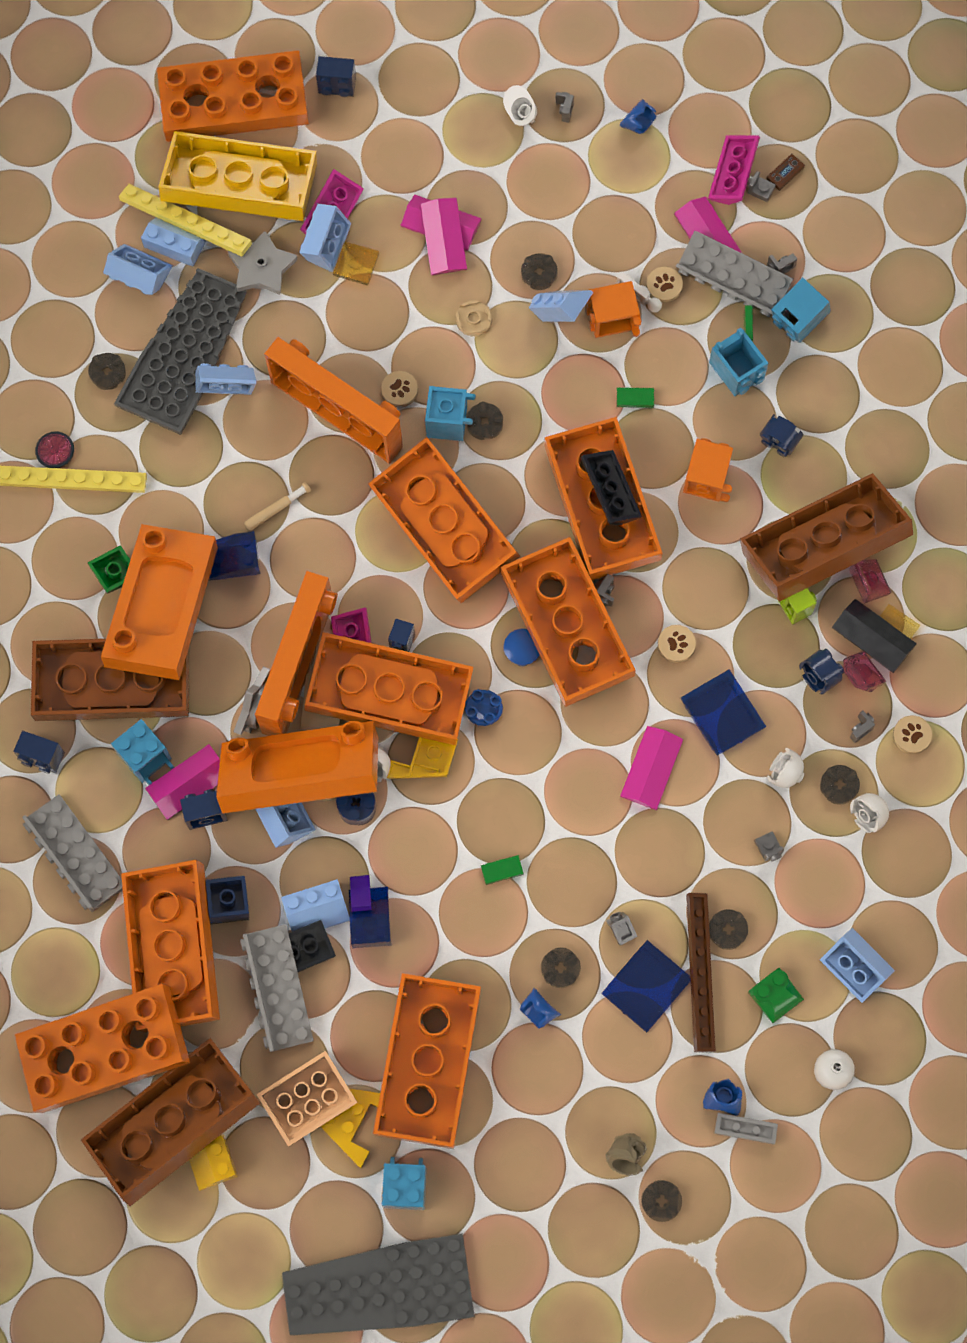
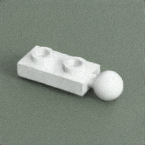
(642, 293)

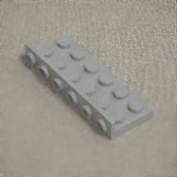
(733, 273)
(74, 853)
(277, 988)

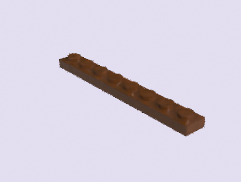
(700, 972)

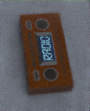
(785, 171)

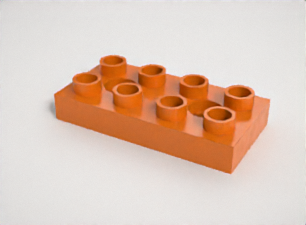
(233, 95)
(584, 508)
(567, 621)
(101, 1048)
(427, 1061)

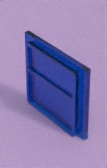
(722, 712)
(646, 986)

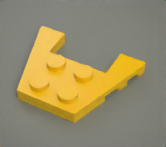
(429, 760)
(345, 1125)

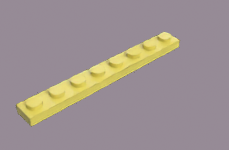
(185, 220)
(73, 479)

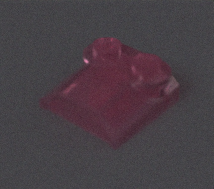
(862, 672)

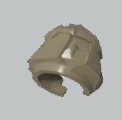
(626, 1153)

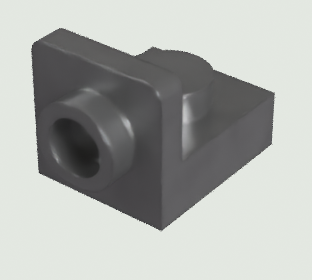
(566, 104)
(760, 187)
(784, 265)
(606, 588)
(861, 730)
(769, 847)
(621, 927)

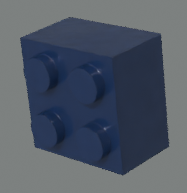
(336, 76)
(38, 752)
(202, 810)
(227, 899)

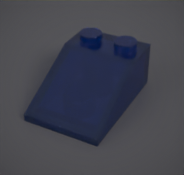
(236, 557)
(372, 926)

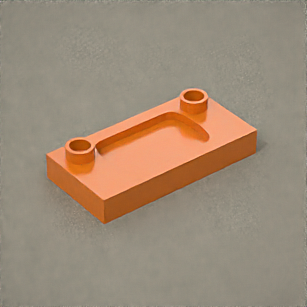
(334, 400)
(443, 520)
(159, 602)
(295, 655)
(388, 687)
(298, 767)
(172, 938)

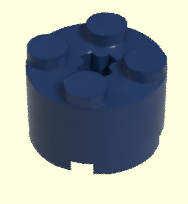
(781, 435)
(821, 671)
(357, 815)

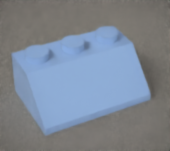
(325, 236)
(172, 241)
(136, 269)
(559, 305)
(225, 379)
(286, 823)
(315, 904)
(857, 965)

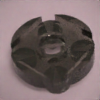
(536, 261)
(110, 361)
(495, 420)
(831, 791)
(735, 920)
(568, 976)
(669, 1209)

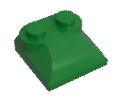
(111, 568)
(775, 995)

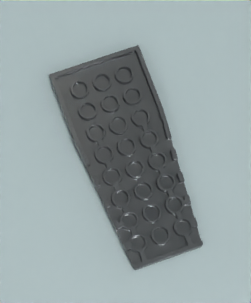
(193, 334)
(381, 1289)

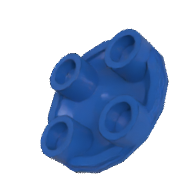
(520, 647)
(483, 707)

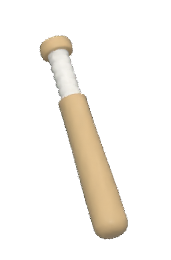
(274, 508)

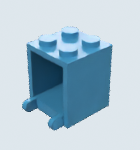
(806, 305)
(738, 362)
(447, 413)
(142, 751)
(404, 1186)

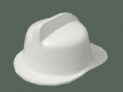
(519, 105)

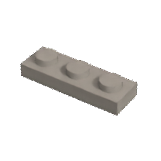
(746, 1128)

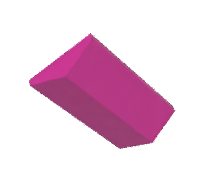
(733, 168)
(337, 192)
(701, 217)
(414, 220)
(443, 236)
(352, 625)
(651, 767)
(190, 777)

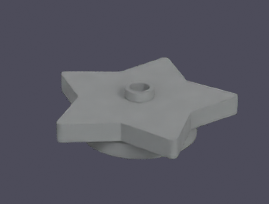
(262, 265)
(247, 718)

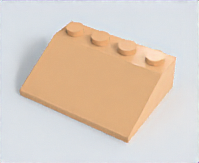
(306, 1098)

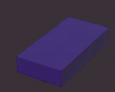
(360, 893)

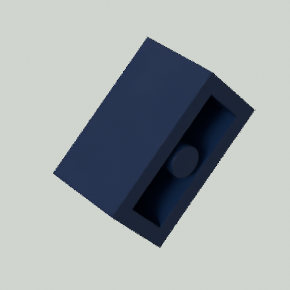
(401, 635)

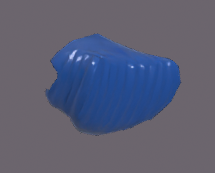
(639, 117)
(538, 1009)
(723, 1097)

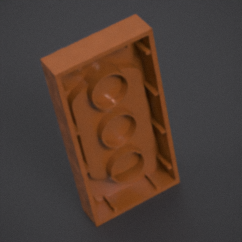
(826, 537)
(75, 685)
(169, 1122)

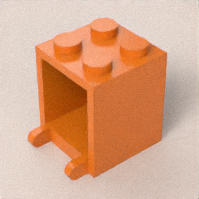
(613, 310)
(709, 471)

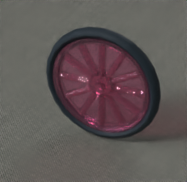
(54, 449)

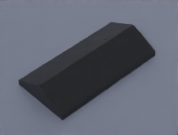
(611, 487)
(874, 635)
(311, 945)

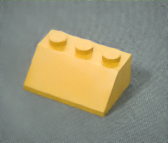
(213, 1164)

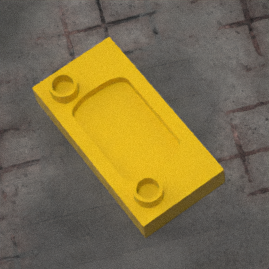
(238, 176)

